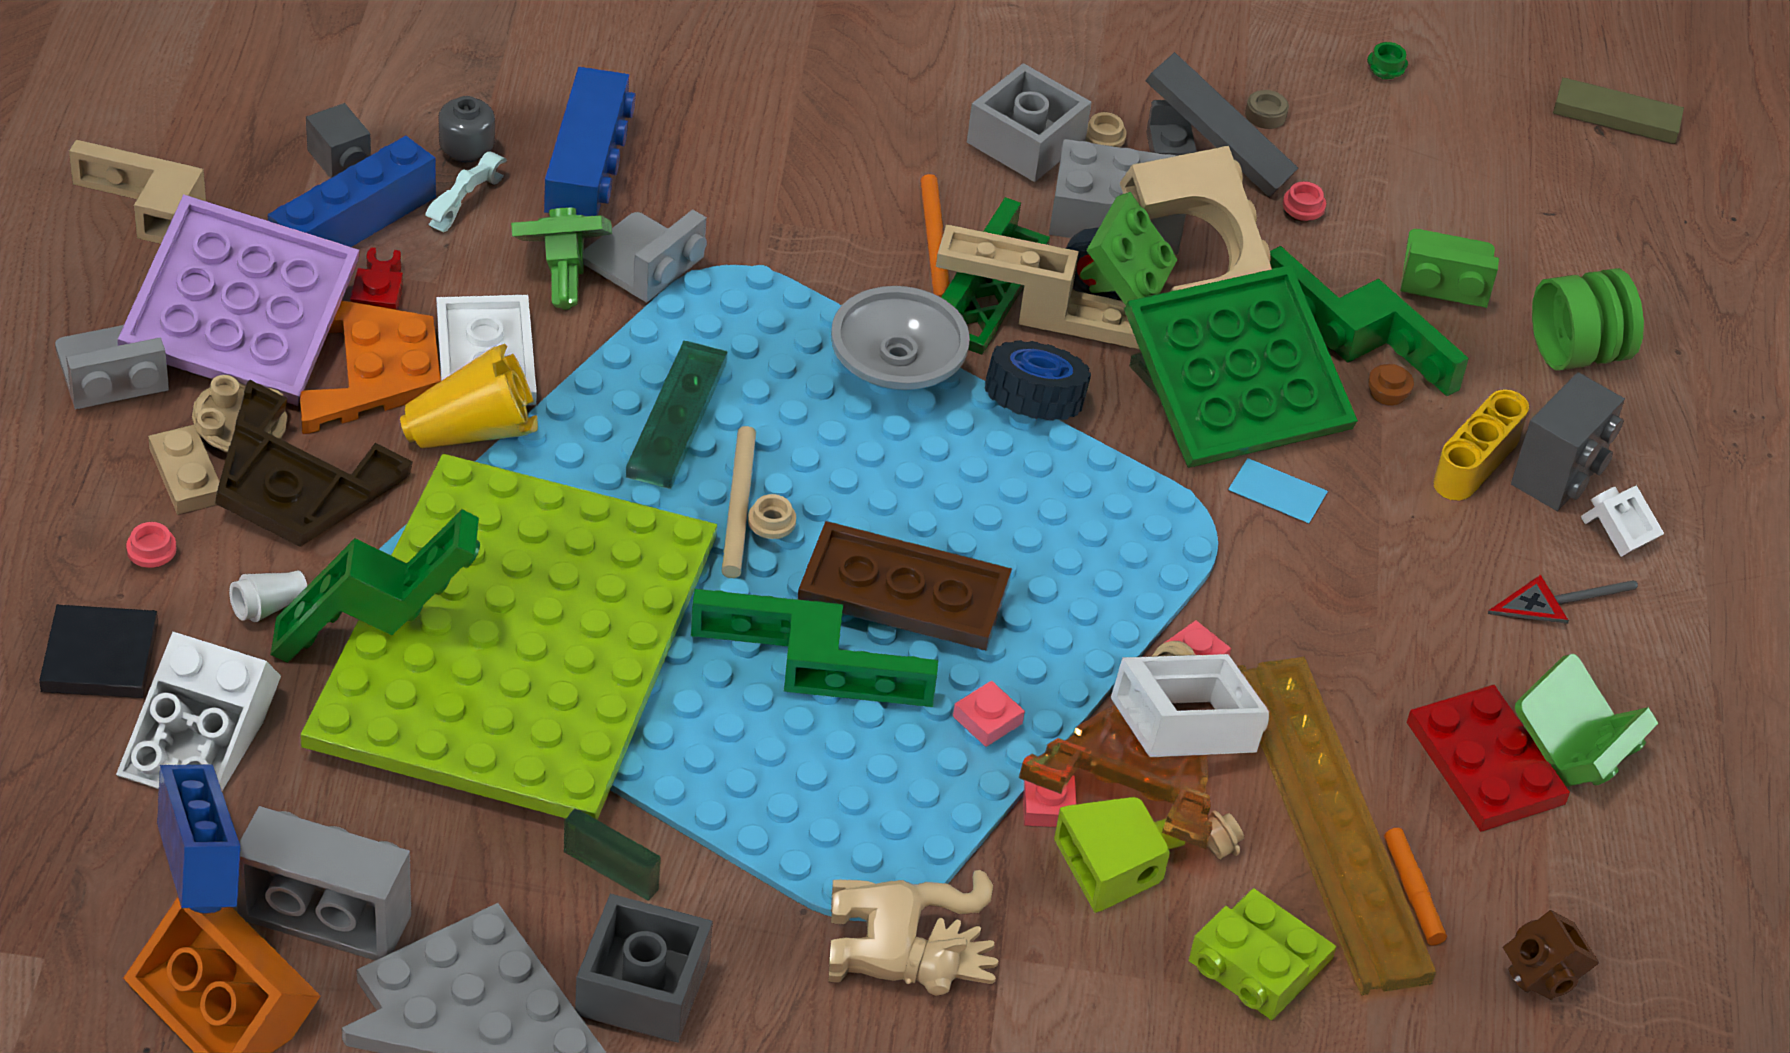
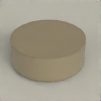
(1266, 109)

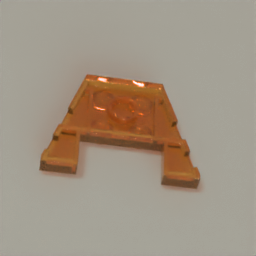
(1115, 755)

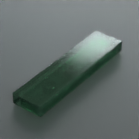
(676, 414)

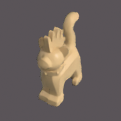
(891, 942)

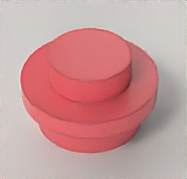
(1304, 201)
(151, 545)

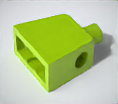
(1113, 849)

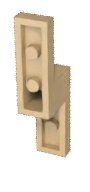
(150, 180)
(1047, 283)

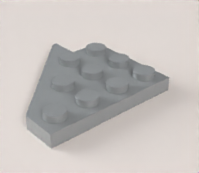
(467, 993)

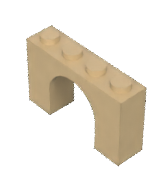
(1209, 188)

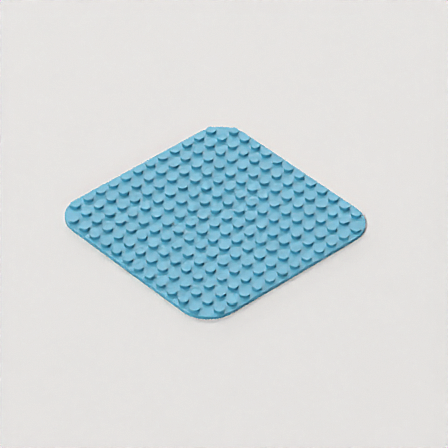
(844, 784)

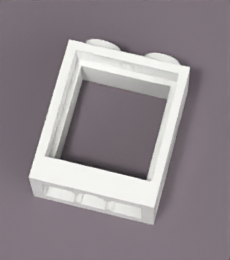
(1150, 686)

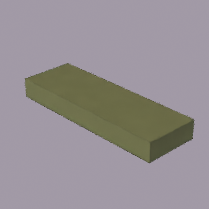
(1618, 110)

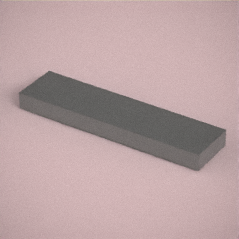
(1221, 123)

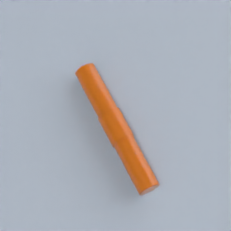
(1415, 886)

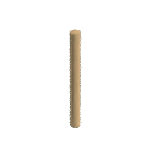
(739, 502)

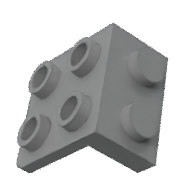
(646, 254)
(105, 373)

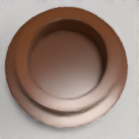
(1390, 384)

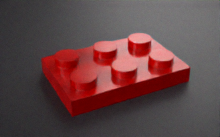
(1487, 757)

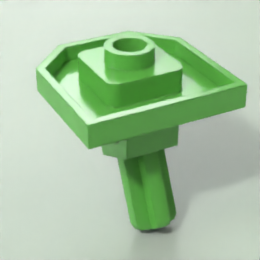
(564, 247)

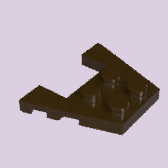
(288, 487)

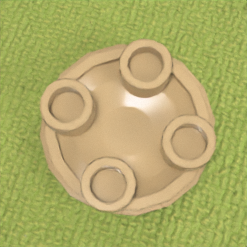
(218, 409)

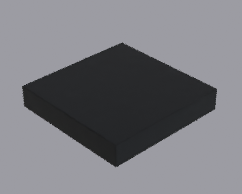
(99, 651)

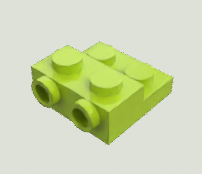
(1260, 953)

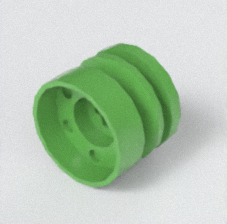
(1587, 319)

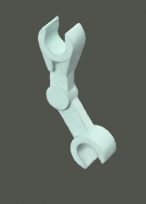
(446, 206)

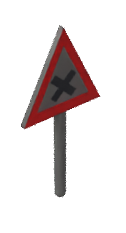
(1538, 602)

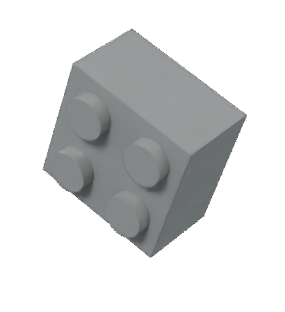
(1027, 121)

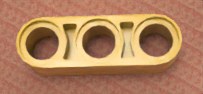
(1481, 444)

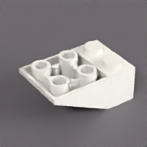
(199, 710)

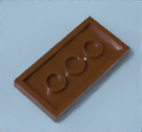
(906, 585)

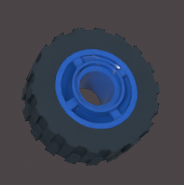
(1037, 380)

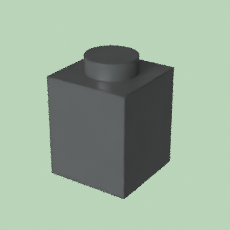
(337, 139)

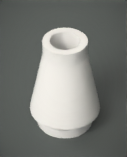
(264, 594)

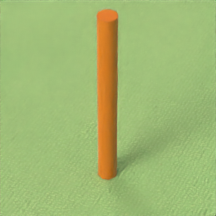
(934, 231)

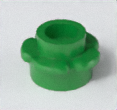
(1388, 60)

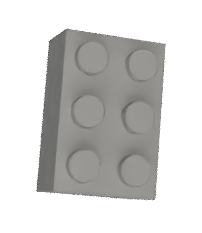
(1090, 183)
(323, 884)

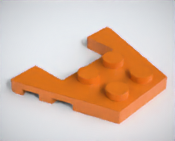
(387, 363)

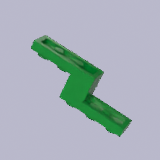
(1378, 317)
(376, 586)
(813, 655)

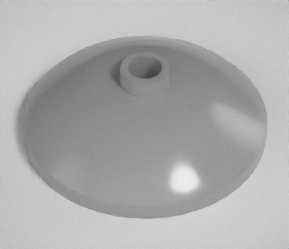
(900, 337)

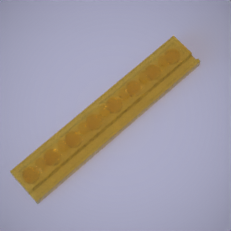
(1338, 832)

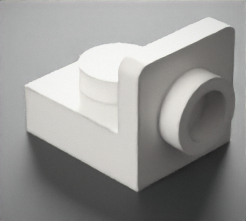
(1625, 518)

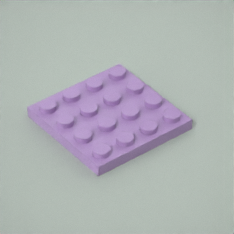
(240, 297)

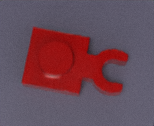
(379, 283)

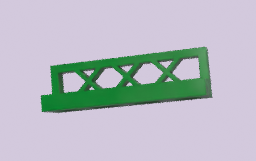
(967, 287)

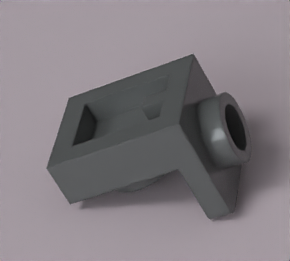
(1168, 130)

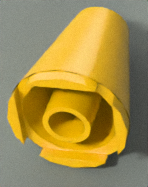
(473, 404)

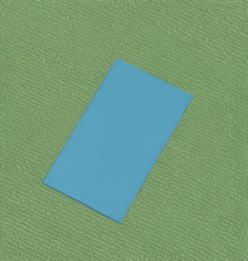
(1278, 490)

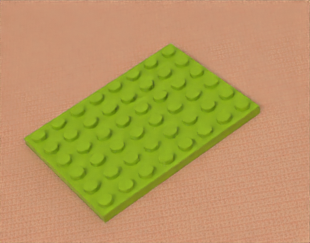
(531, 655)

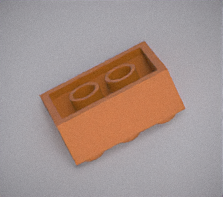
(220, 983)

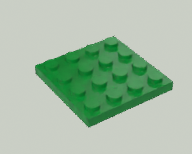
(1240, 366)

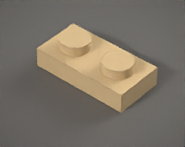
(185, 468)

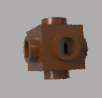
(1549, 956)

